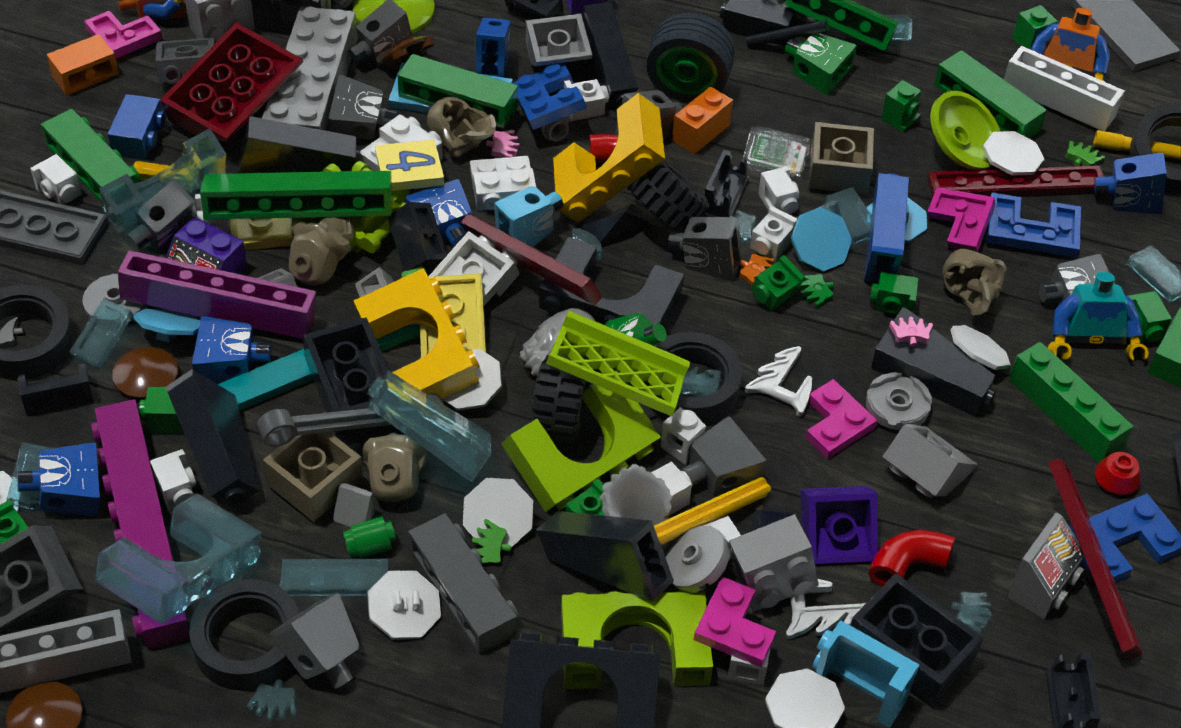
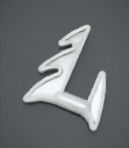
(774, 374)
(806, 618)

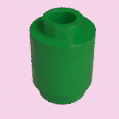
(369, 538)

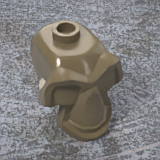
(459, 125)
(319, 248)
(974, 279)
(394, 466)

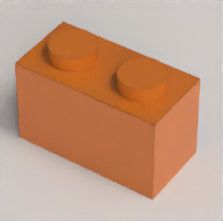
(82, 64)
(702, 120)

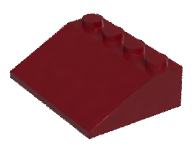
(229, 84)

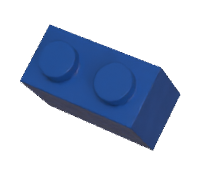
(137, 126)

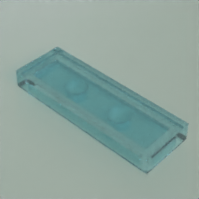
(331, 576)

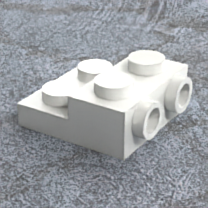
(399, 131)
(499, 178)
(477, 256)

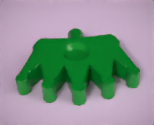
(816, 290)

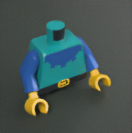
(1097, 315)

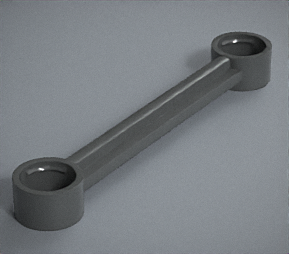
(280, 428)

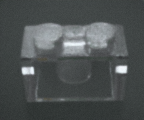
(775, 150)

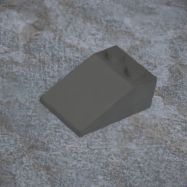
(33, 575)

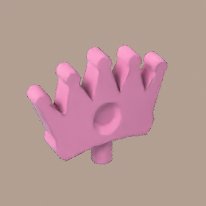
(504, 144)
(911, 332)

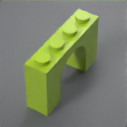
(556, 477)
(670, 614)

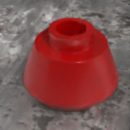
(1118, 473)

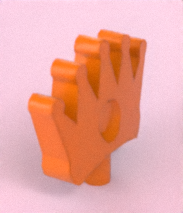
(754, 267)

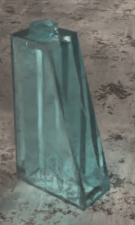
(431, 424)

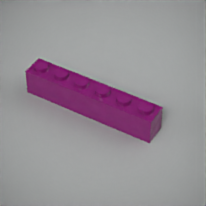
(216, 294)

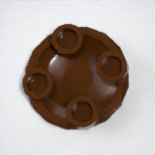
(405, 49)
(144, 369)
(45, 707)

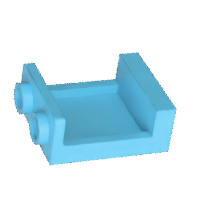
(868, 667)

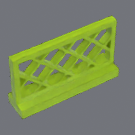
(614, 349)

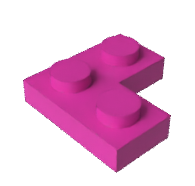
(124, 38)
(967, 211)
(843, 422)
(728, 631)

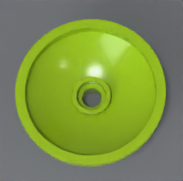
(418, 11)
(962, 128)

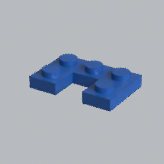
(535, 98)
(1057, 236)
(1131, 520)

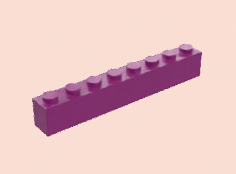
(135, 504)

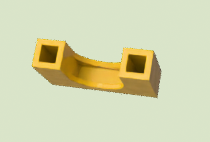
(636, 153)
(416, 301)

